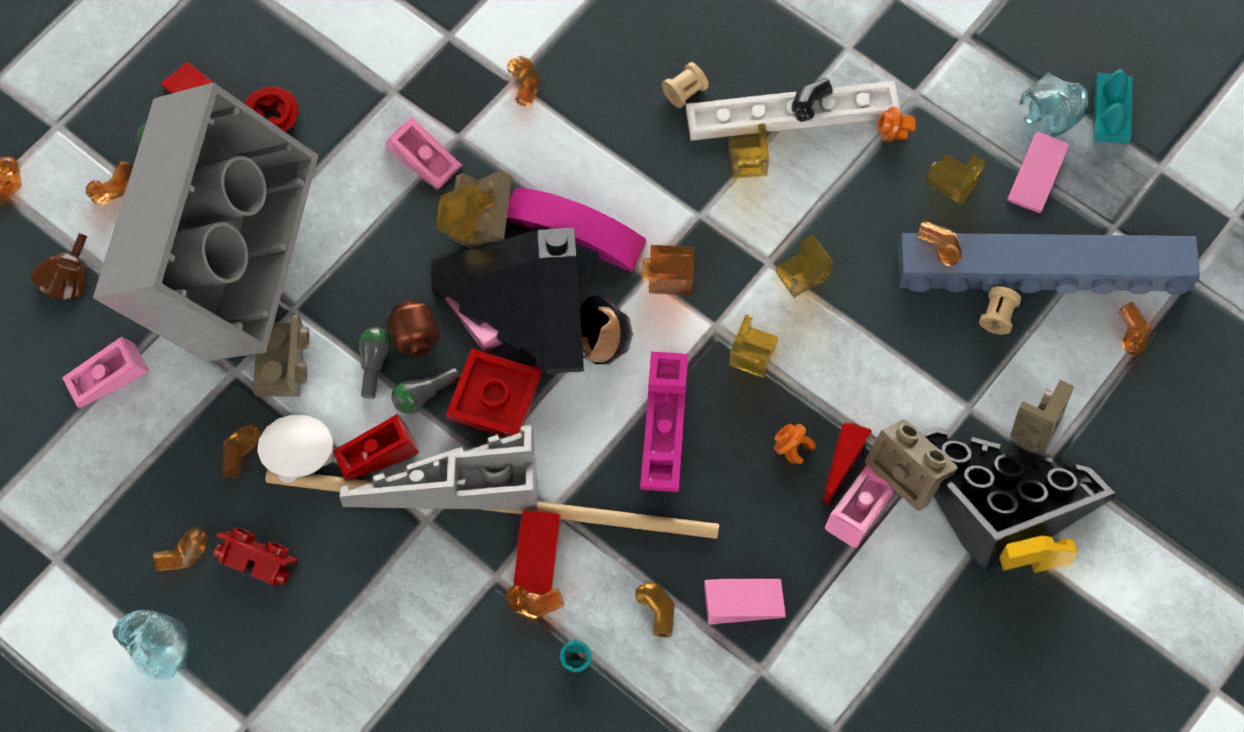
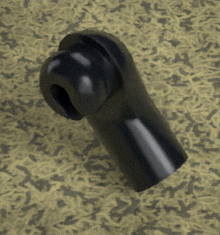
(807, 96)

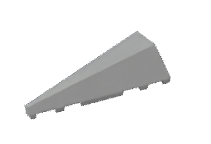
(485, 477)

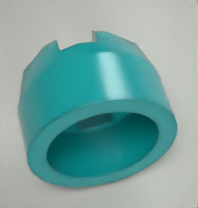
(575, 647)

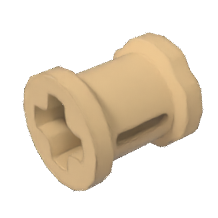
(685, 85)
(1000, 310)

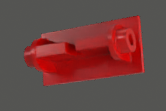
(269, 559)

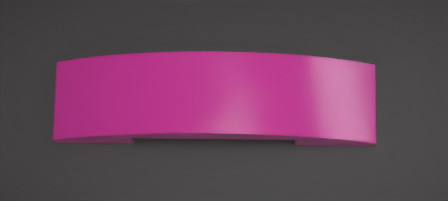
(593, 229)
(664, 422)

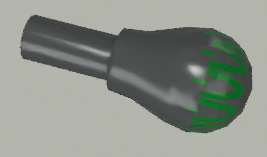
(373, 349)
(413, 394)

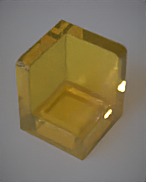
(749, 155)
(954, 177)
(459, 209)
(806, 268)
(752, 349)

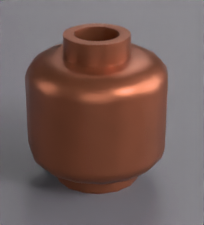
(413, 328)

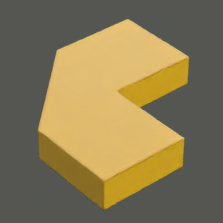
(1040, 553)

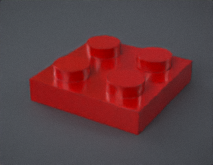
(494, 394)

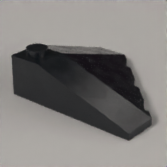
(523, 291)
(1009, 497)

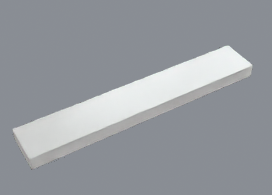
(743, 114)

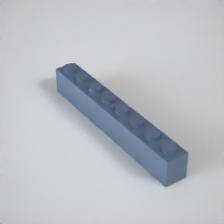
(1053, 263)

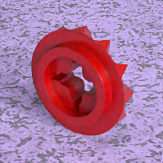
(278, 98)

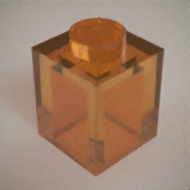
(669, 269)

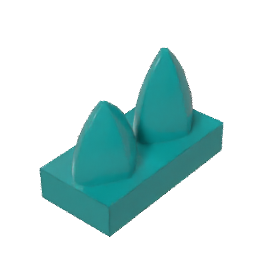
(1112, 108)

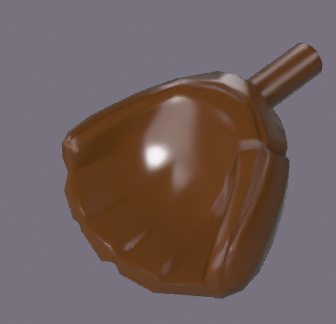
(63, 274)

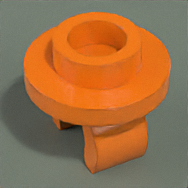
(894, 125)
(788, 440)

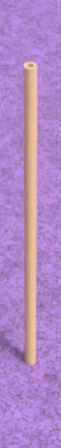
(567, 512)

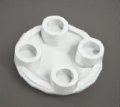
(295, 447)

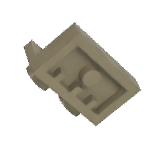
(489, 222)
(281, 367)
(1035, 425)
(909, 463)

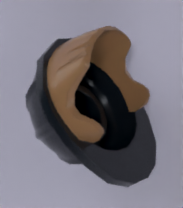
(604, 330)

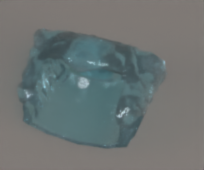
(1056, 102)
(153, 643)

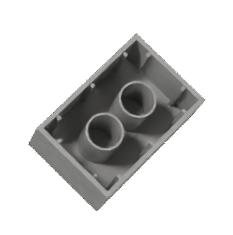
(207, 224)

